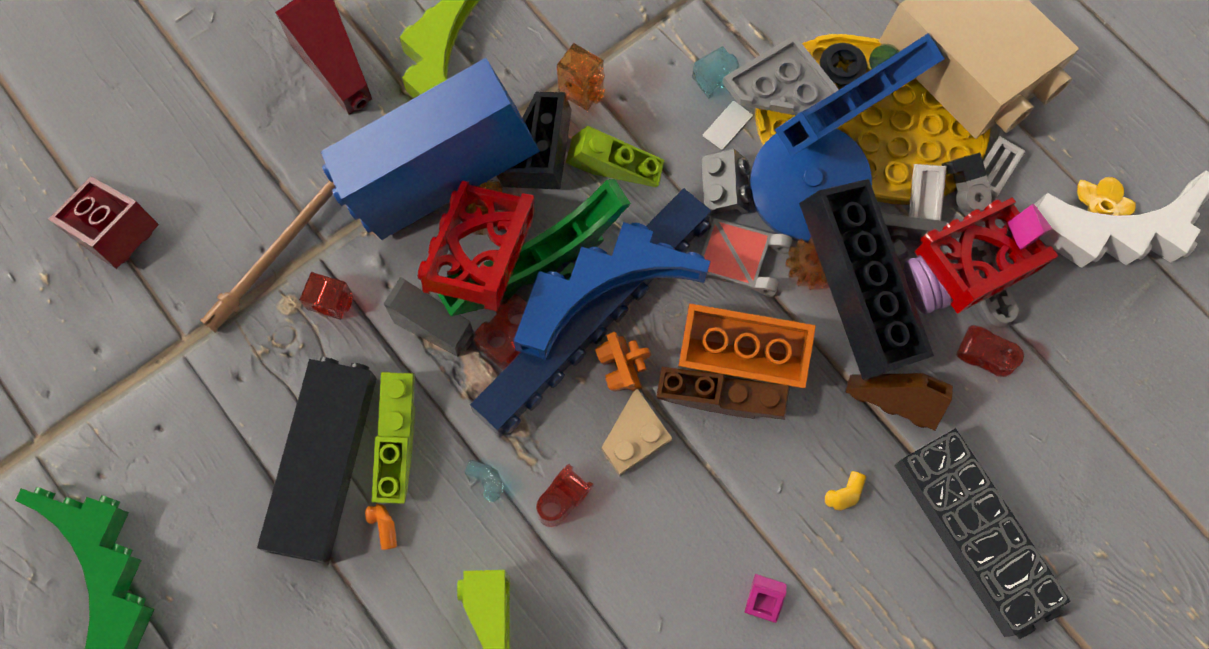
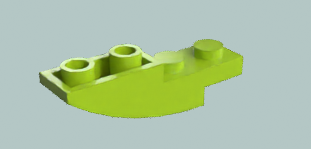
(394, 438)

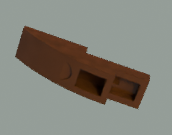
(722, 395)

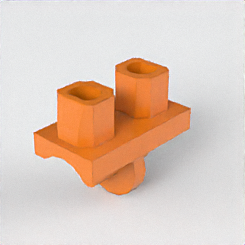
(617, 350)

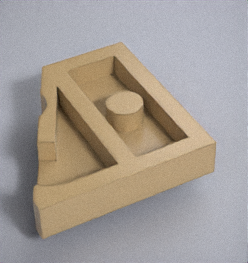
(634, 435)

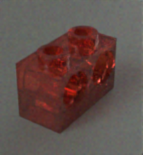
(501, 327)

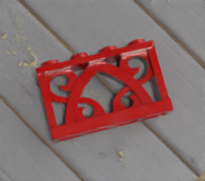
(493, 279)
(970, 287)

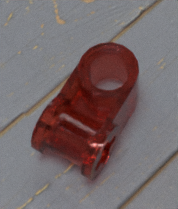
(986, 351)
(567, 492)

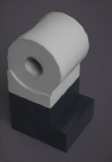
(970, 182)

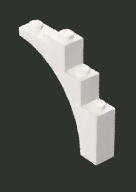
(1088, 235)

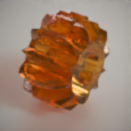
(801, 268)

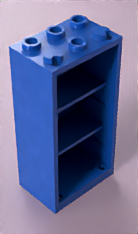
(426, 148)

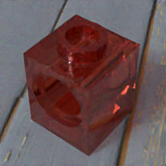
(326, 296)

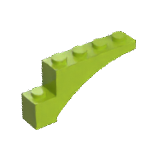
(431, 44)

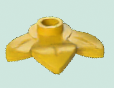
(1105, 197)

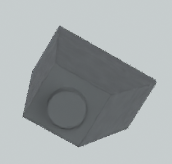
(428, 318)

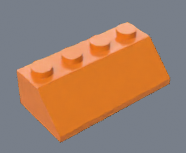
(747, 345)

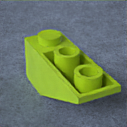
(613, 158)

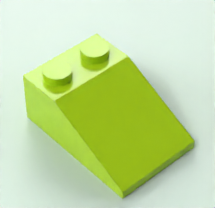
(487, 605)

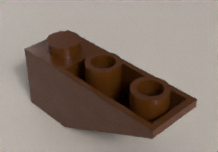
(905, 394)

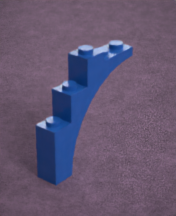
(859, 95)
(594, 273)

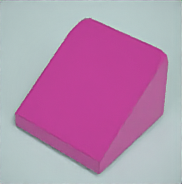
(1028, 226)
(765, 598)

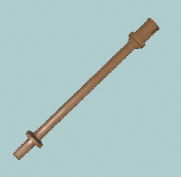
(229, 301)

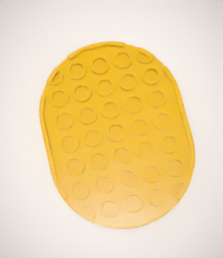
(894, 132)

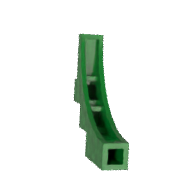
(557, 244)
(92, 529)

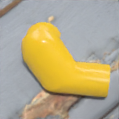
(846, 496)

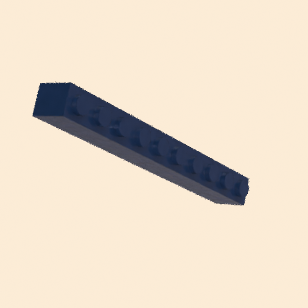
(527, 376)

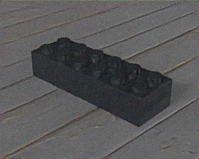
(865, 278)

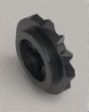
(847, 54)

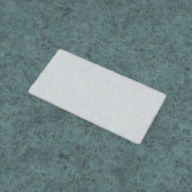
(727, 125)

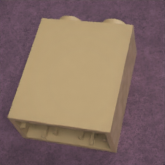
(993, 56)

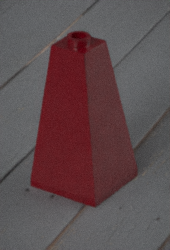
(323, 44)

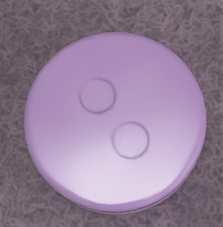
(925, 286)

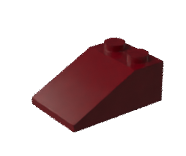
(104, 221)

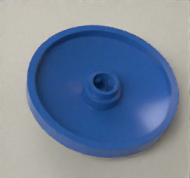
(785, 180)

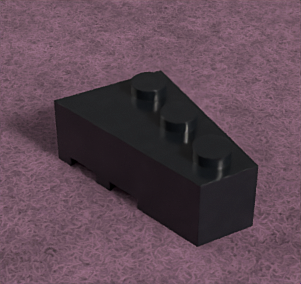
(549, 124)

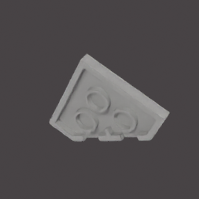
(780, 80)

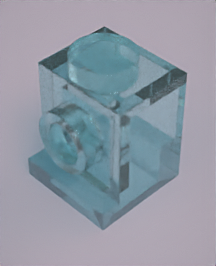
(711, 69)

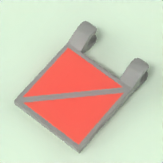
(739, 252)

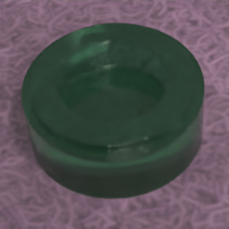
(881, 54)

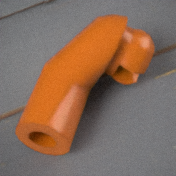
(385, 525)

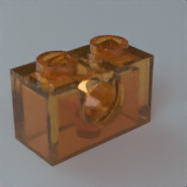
(581, 77)

